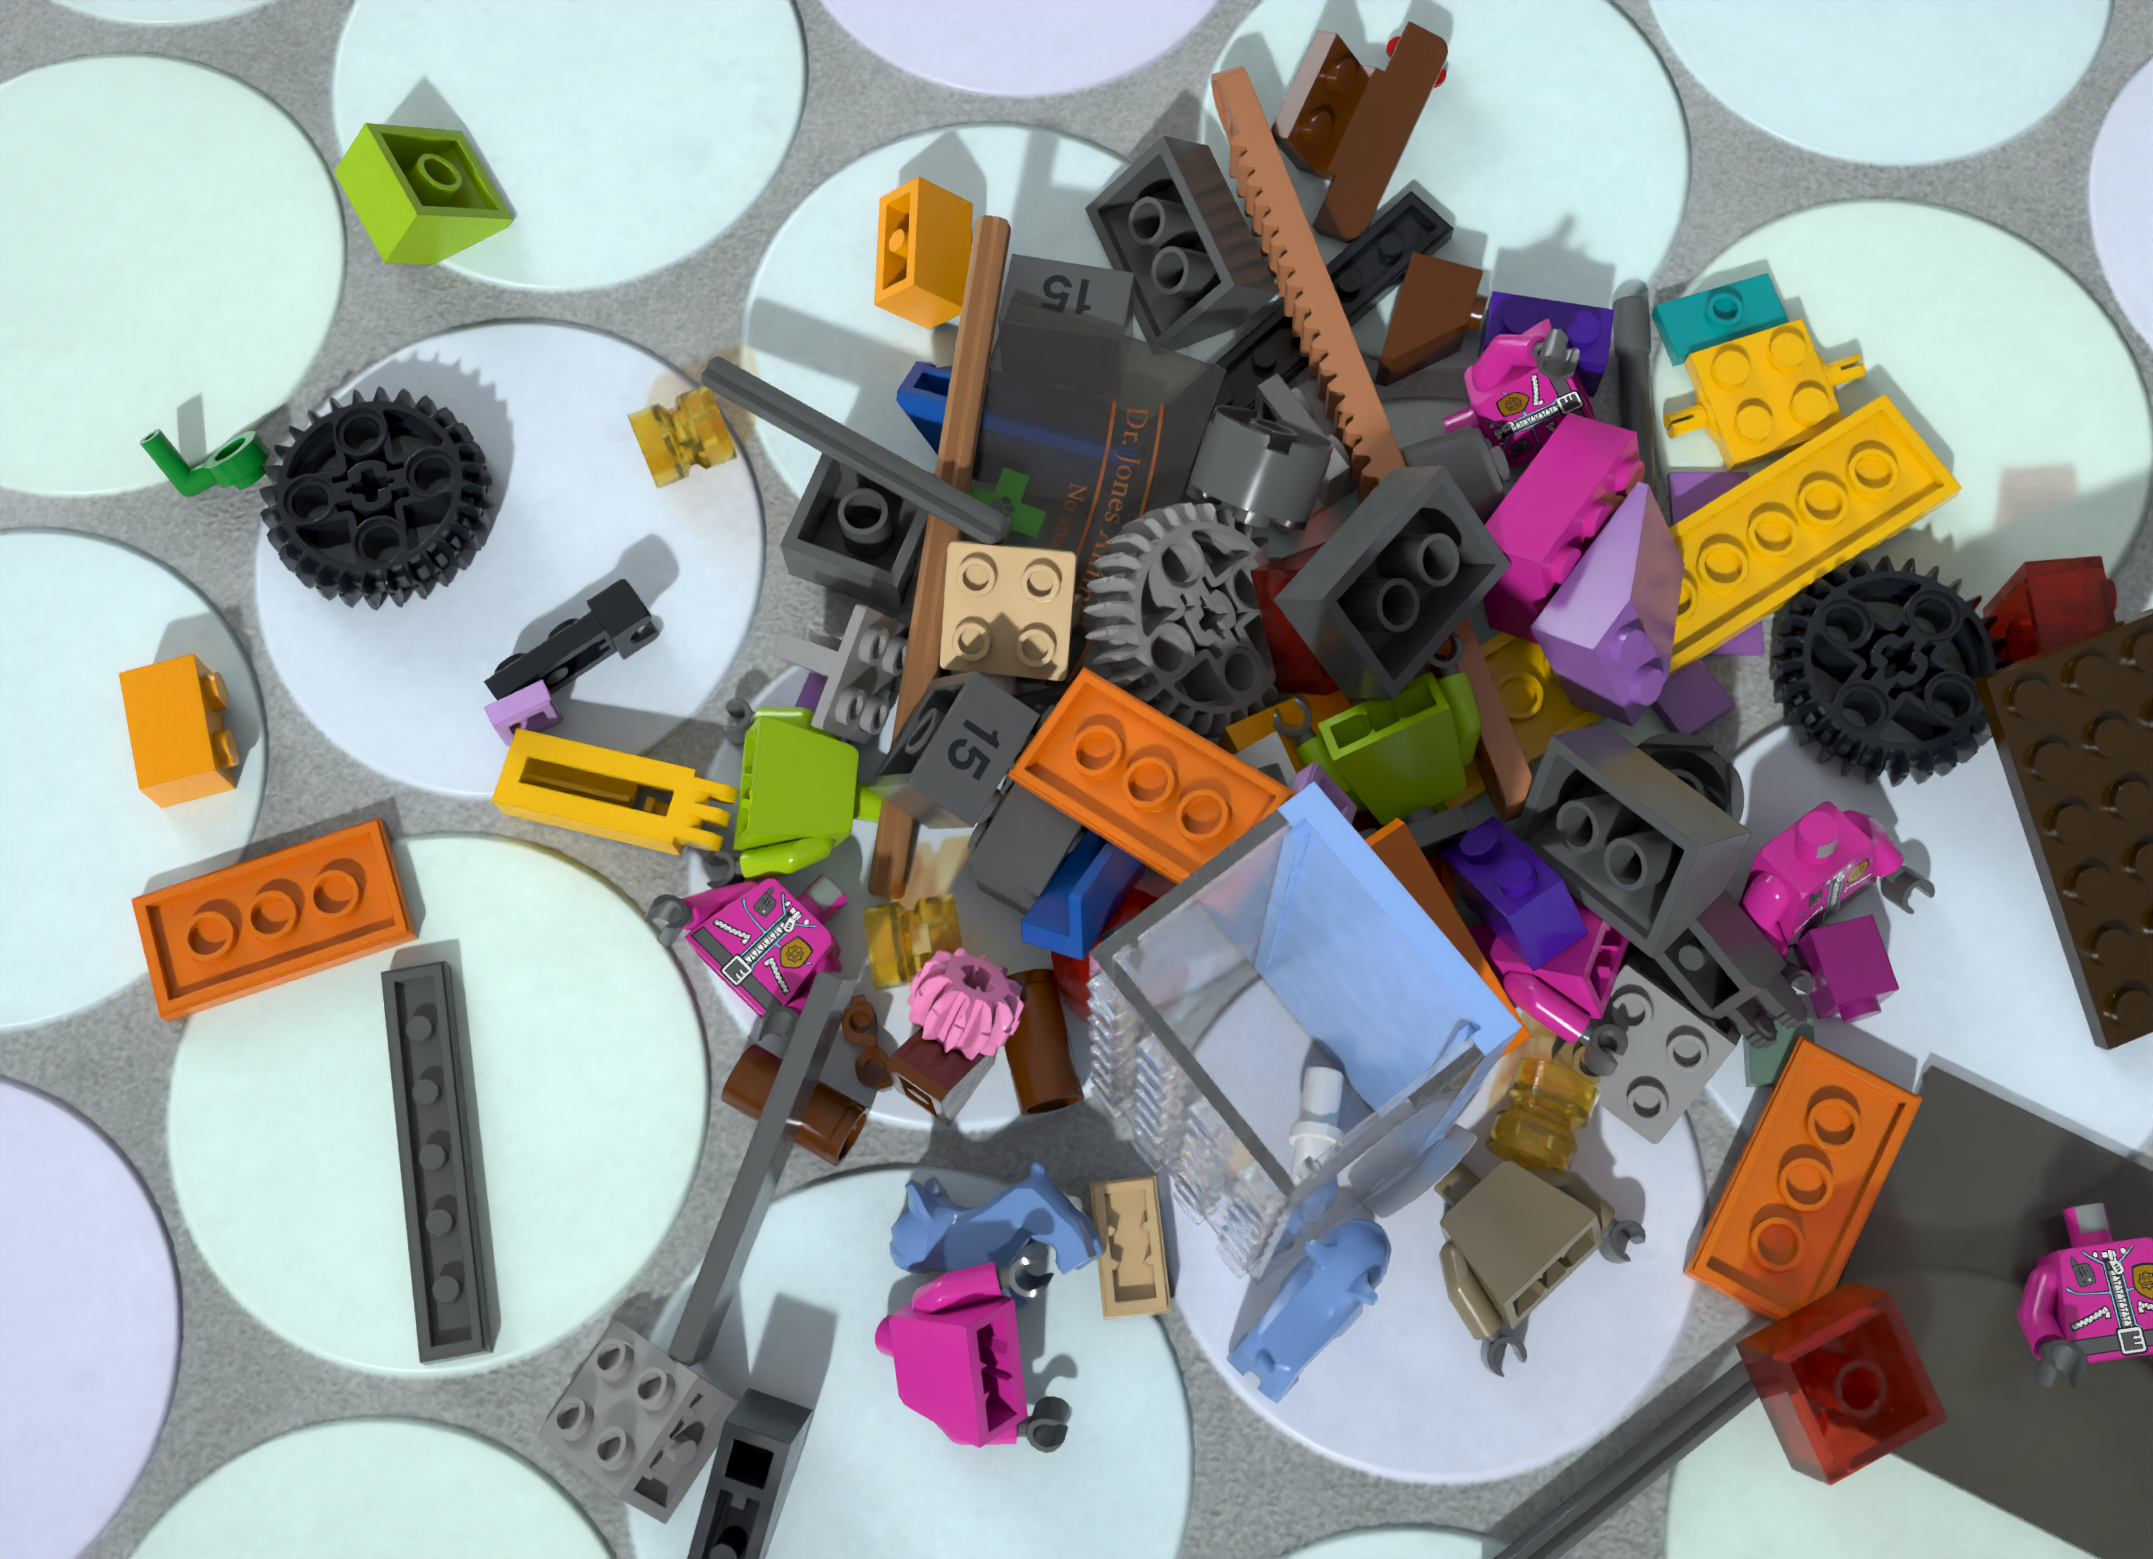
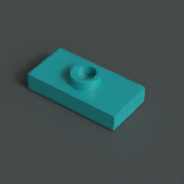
(1717, 316)

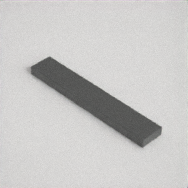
(435, 1164)
(761, 1167)

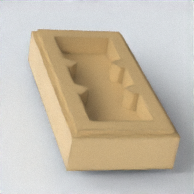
(1134, 1258)

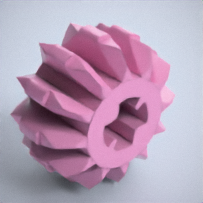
(965, 1003)

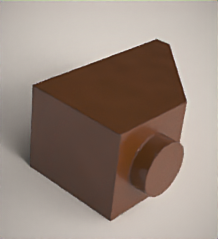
(1430, 316)
(934, 1078)

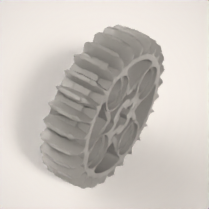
(1196, 620)

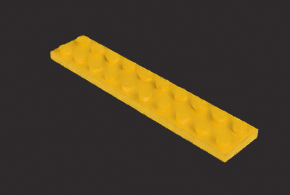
(1751, 557)

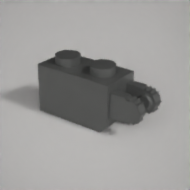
(1727, 962)

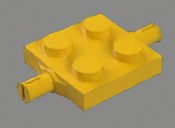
(1763, 394)

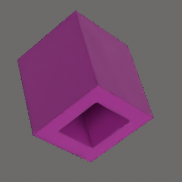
(1847, 969)

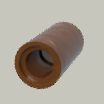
(1041, 1048)
(831, 1118)

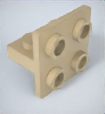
(1009, 610)

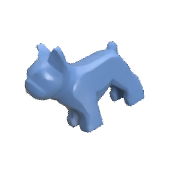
(951, 1237)
(1314, 1305)

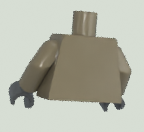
(1517, 1242)

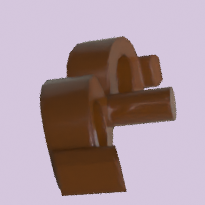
(861, 1029)

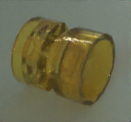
(682, 436)
(891, 942)
(1544, 1113)

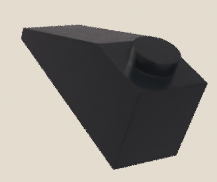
(750, 1478)

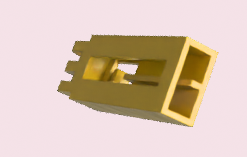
(596, 789)

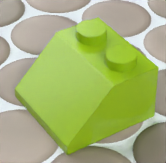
(420, 192)

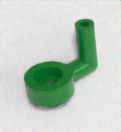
(235, 463)

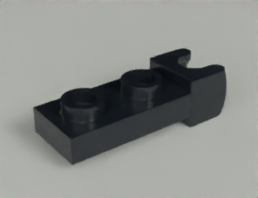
(575, 646)

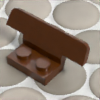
(1356, 122)

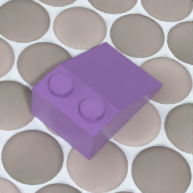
(1617, 614)

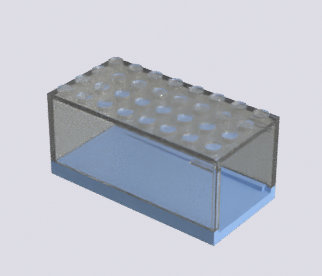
(1247, 976)

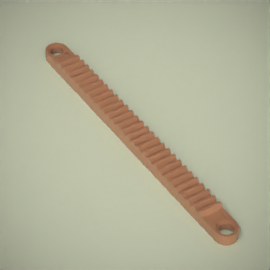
(1347, 385)

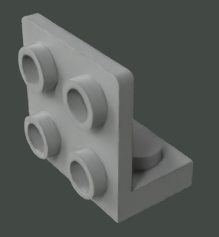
(1667, 1054)
(638, 1422)

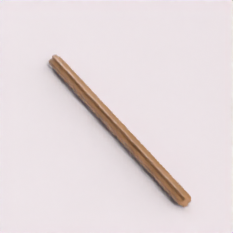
(955, 467)

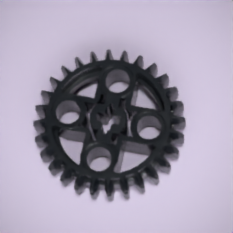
(372, 521)
(1864, 687)

